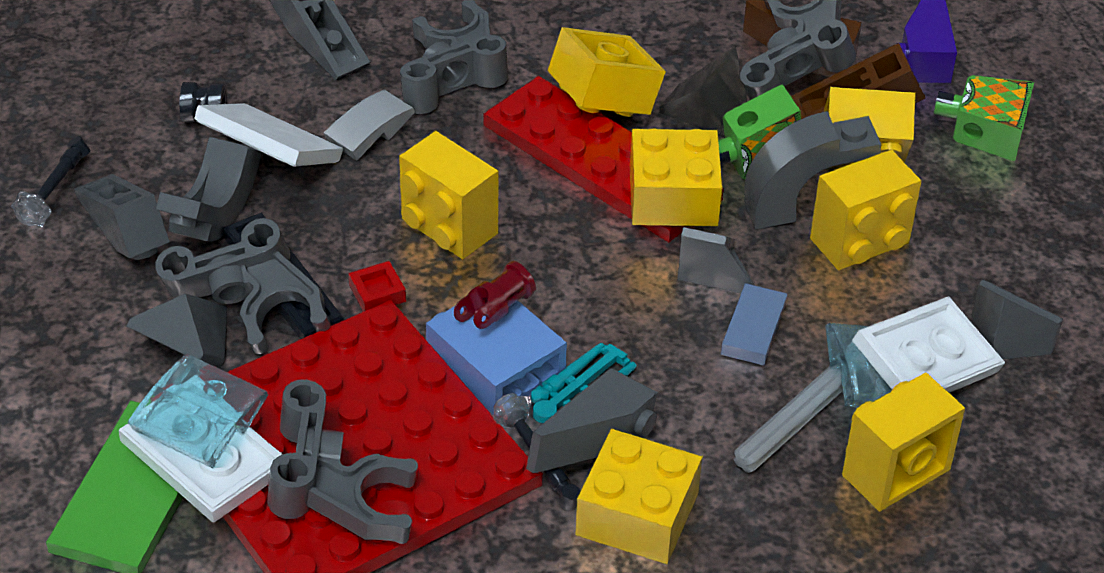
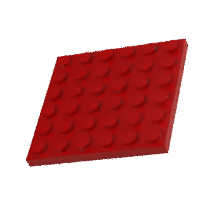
(391, 401)

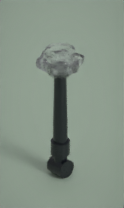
(32, 208)
(512, 412)

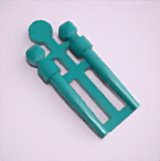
(554, 385)

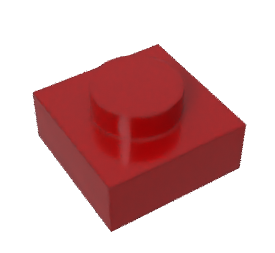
(377, 285)

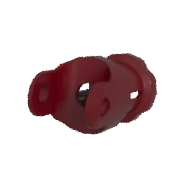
(495, 297)

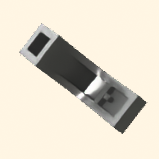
(797, 156)
(217, 193)

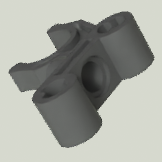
(808, 40)
(453, 59)
(248, 270)
(319, 480)

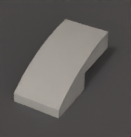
(367, 121)

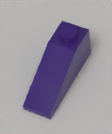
(930, 42)

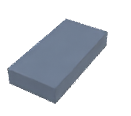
(754, 324)

